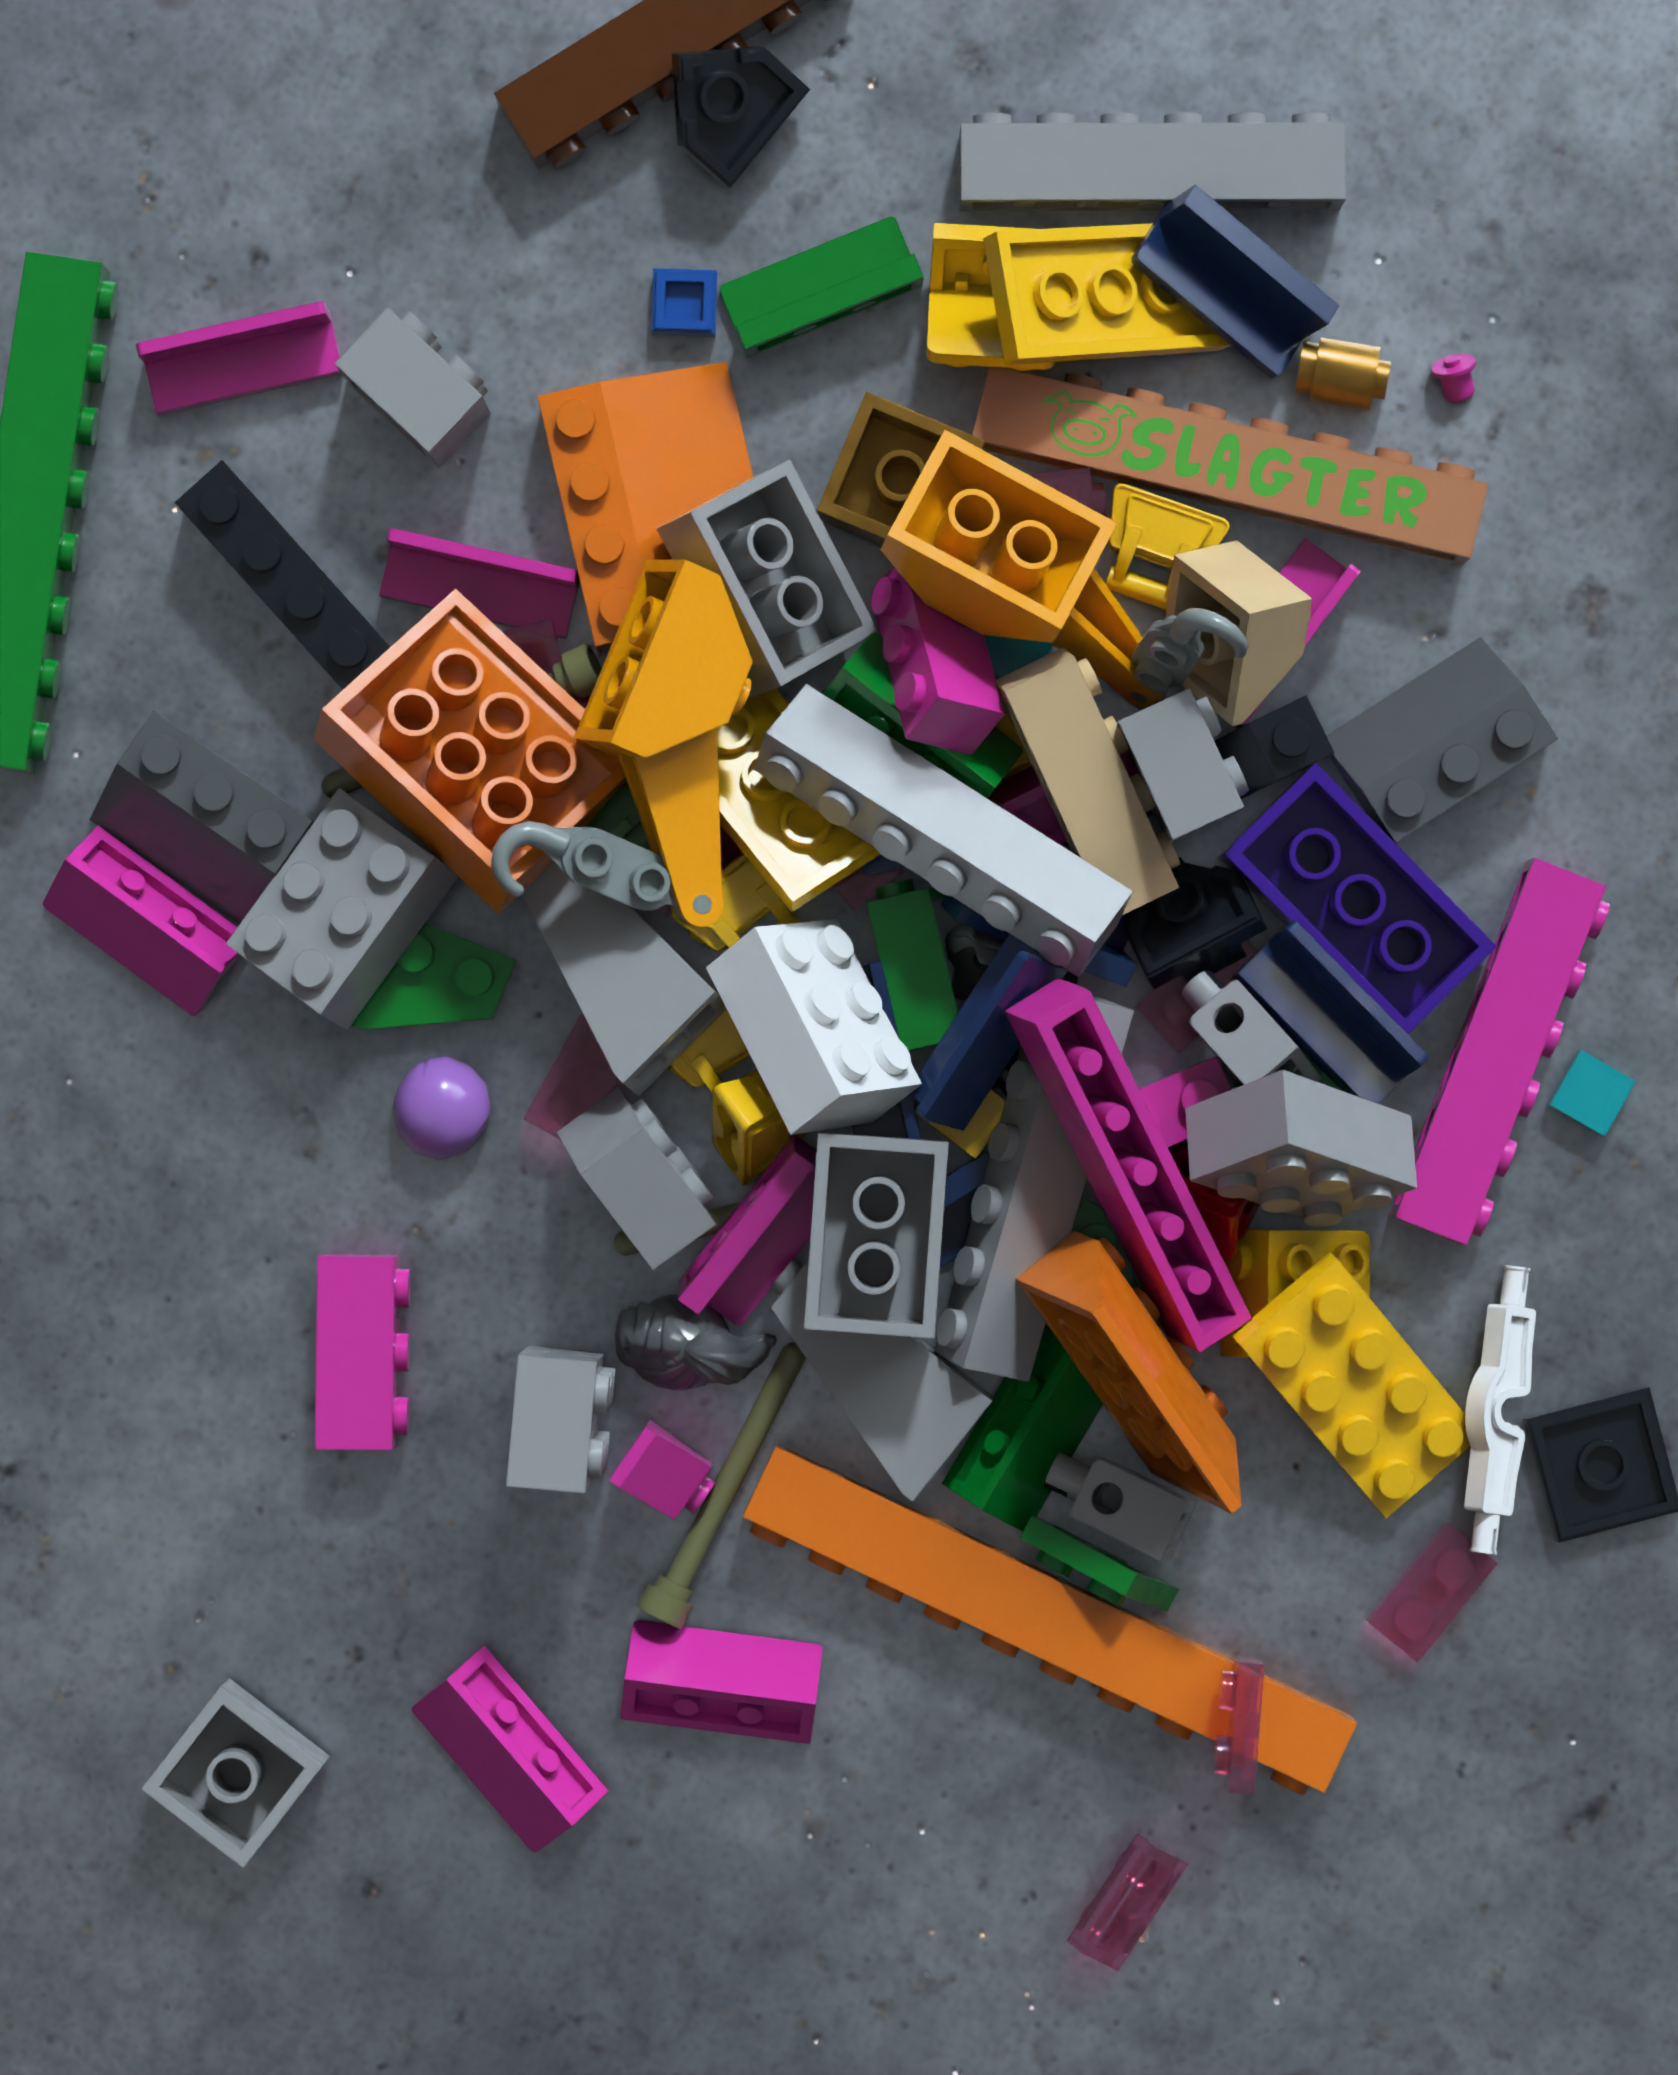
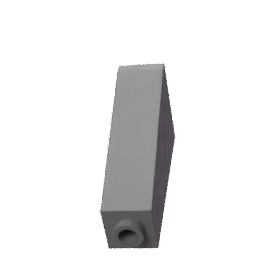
(624, 977)
(892, 1388)

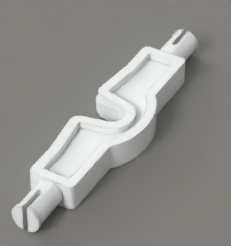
(1501, 1376)

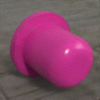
(1455, 376)

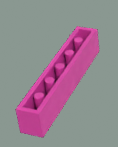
(1499, 1050)
(1128, 1163)

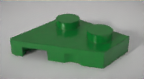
(439, 982)

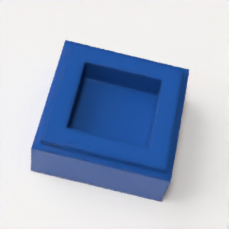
(684, 302)

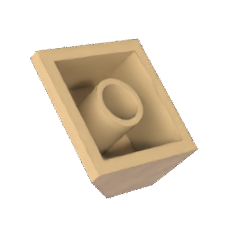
(1260, 604)

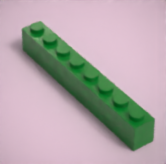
(41, 482)

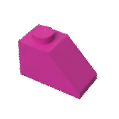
(664, 1472)

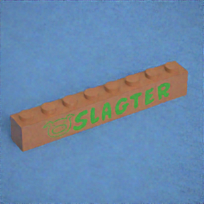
(1231, 463)

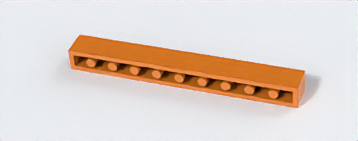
(1035, 1613)

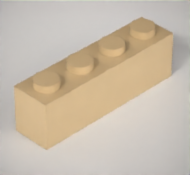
(1084, 776)

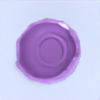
(441, 1108)

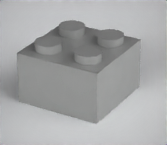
(413, 386)
(1182, 765)
(639, 1176)
(235, 1772)

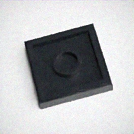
(1602, 1464)

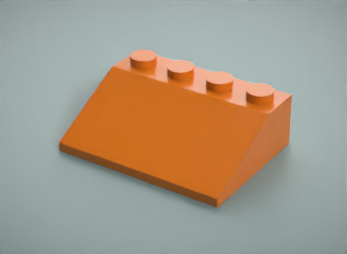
(632, 461)
(466, 743)
(1135, 1367)

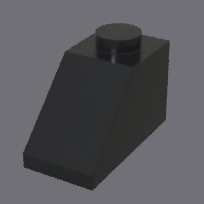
(1277, 745)

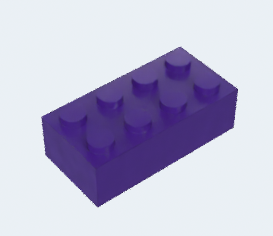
(1359, 897)

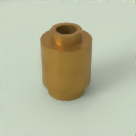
(1342, 373)

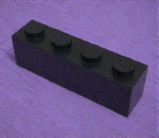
(282, 574)

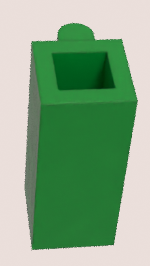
(913, 962)

